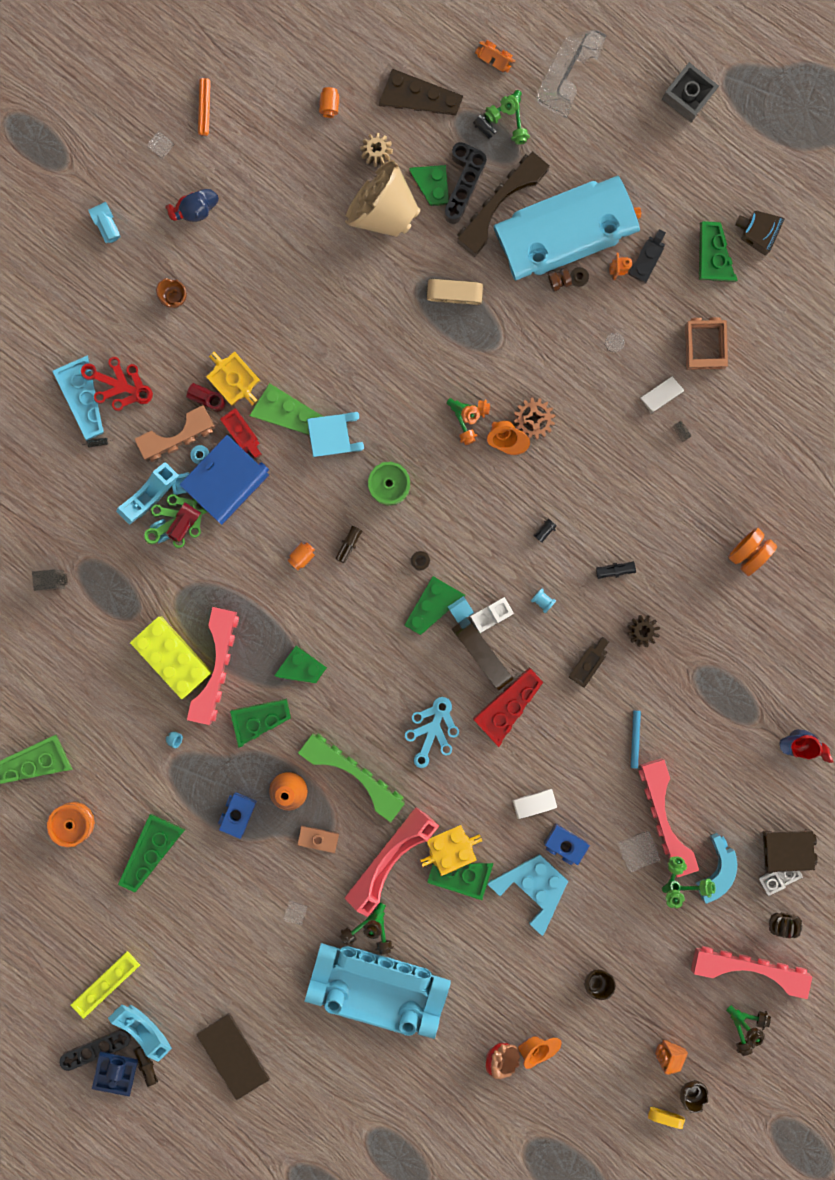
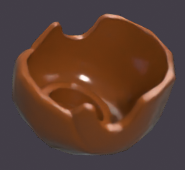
(171, 293)

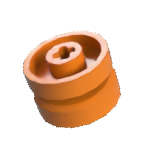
(752, 551)
(59, 824)

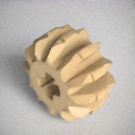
(368, 146)

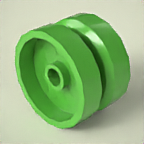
(381, 475)

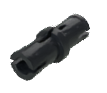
(615, 570)

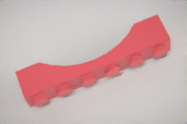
(221, 626)
(656, 779)
(367, 891)
(712, 964)

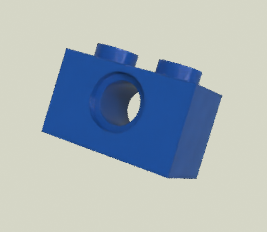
(233, 826)
(574, 853)

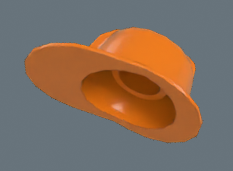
(508, 438)
(537, 1050)

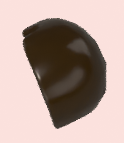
(600, 984)
(694, 1096)

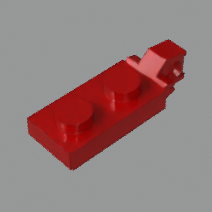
(241, 432)

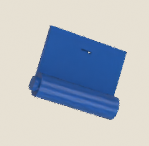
(227, 482)

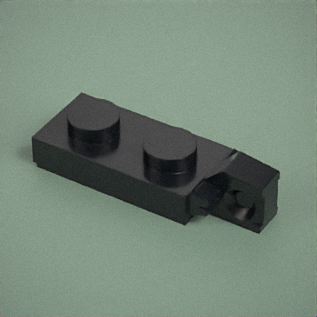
(648, 257)

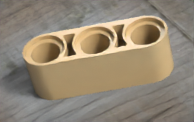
(455, 291)

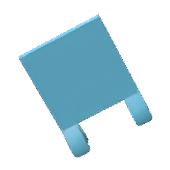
(330, 435)

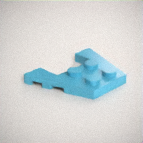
(540, 882)

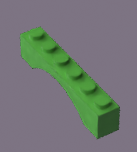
(384, 801)

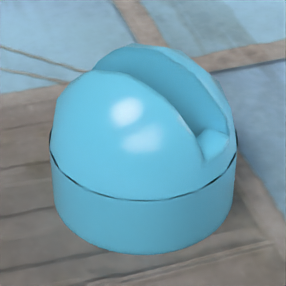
(174, 739)

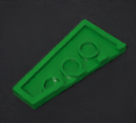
(151, 847)

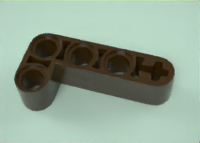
(482, 653)

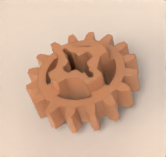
(535, 426)

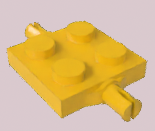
(233, 378)
(451, 850)

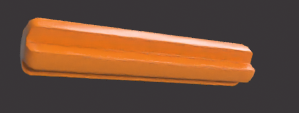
(204, 106)

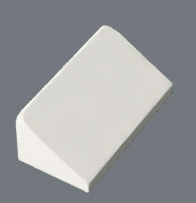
(662, 394)

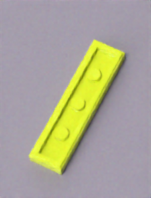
(105, 984)

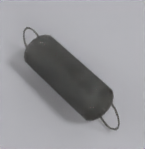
(97, 442)

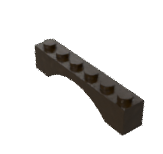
(527, 175)

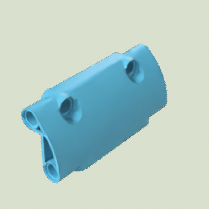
(567, 227)
(377, 990)

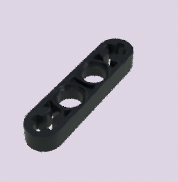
(94, 1047)

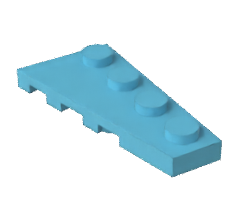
(80, 397)

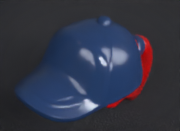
(194, 206)
(805, 745)

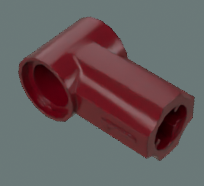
(204, 397)
(184, 519)

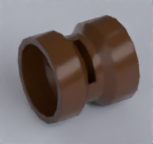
(559, 279)

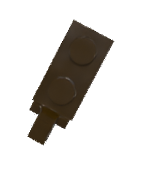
(589, 663)

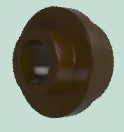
(579, 270)
(420, 566)

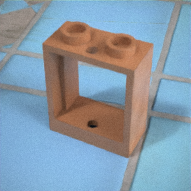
(705, 364)

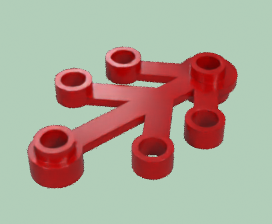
(120, 385)

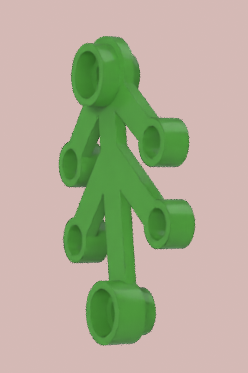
(172, 513)

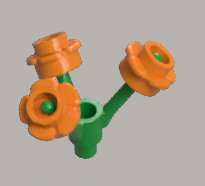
(468, 414)

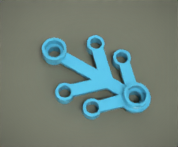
(433, 728)

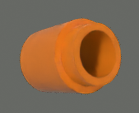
(329, 102)
(301, 555)

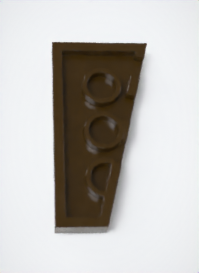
(416, 94)

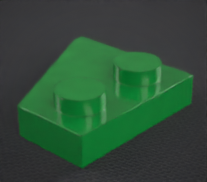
(432, 183)
(301, 667)

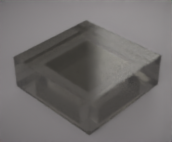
(681, 431)

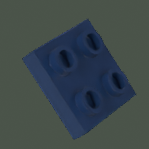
(114, 1074)

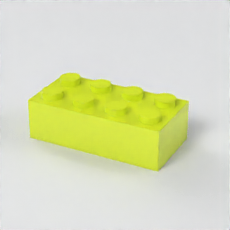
(171, 657)

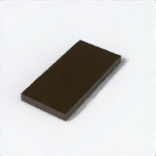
(233, 1056)

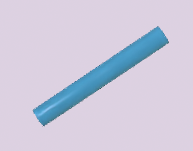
(635, 739)

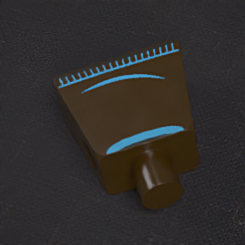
(760, 230)

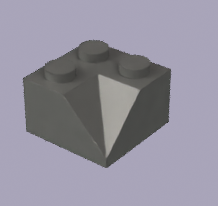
(690, 92)

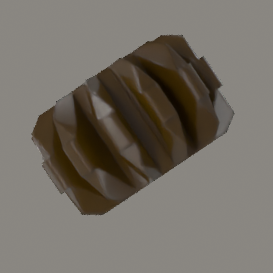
(648, 635)
(785, 925)

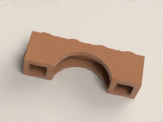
(197, 423)

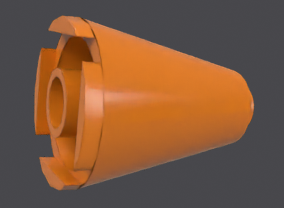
(292, 785)

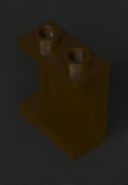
(789, 851)

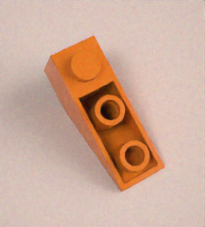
(670, 1057)

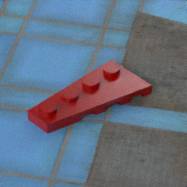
(508, 706)

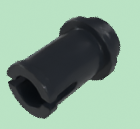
(484, 125)
(545, 530)

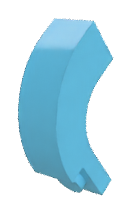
(149, 494)
(725, 871)
(143, 1030)

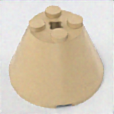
(384, 203)

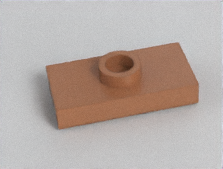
(318, 839)

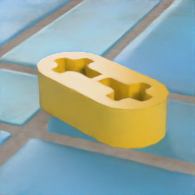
(665, 1117)

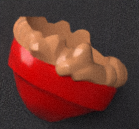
(502, 1060)

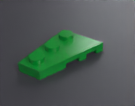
(713, 254)
(432, 605)
(257, 719)
(467, 880)

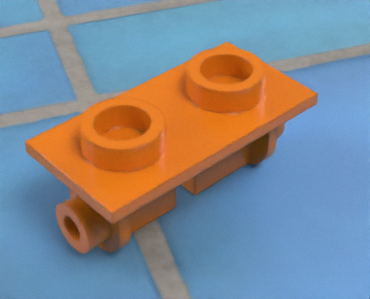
(489, 51)
(619, 266)

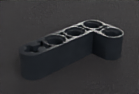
(462, 185)

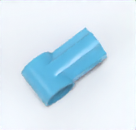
(103, 219)

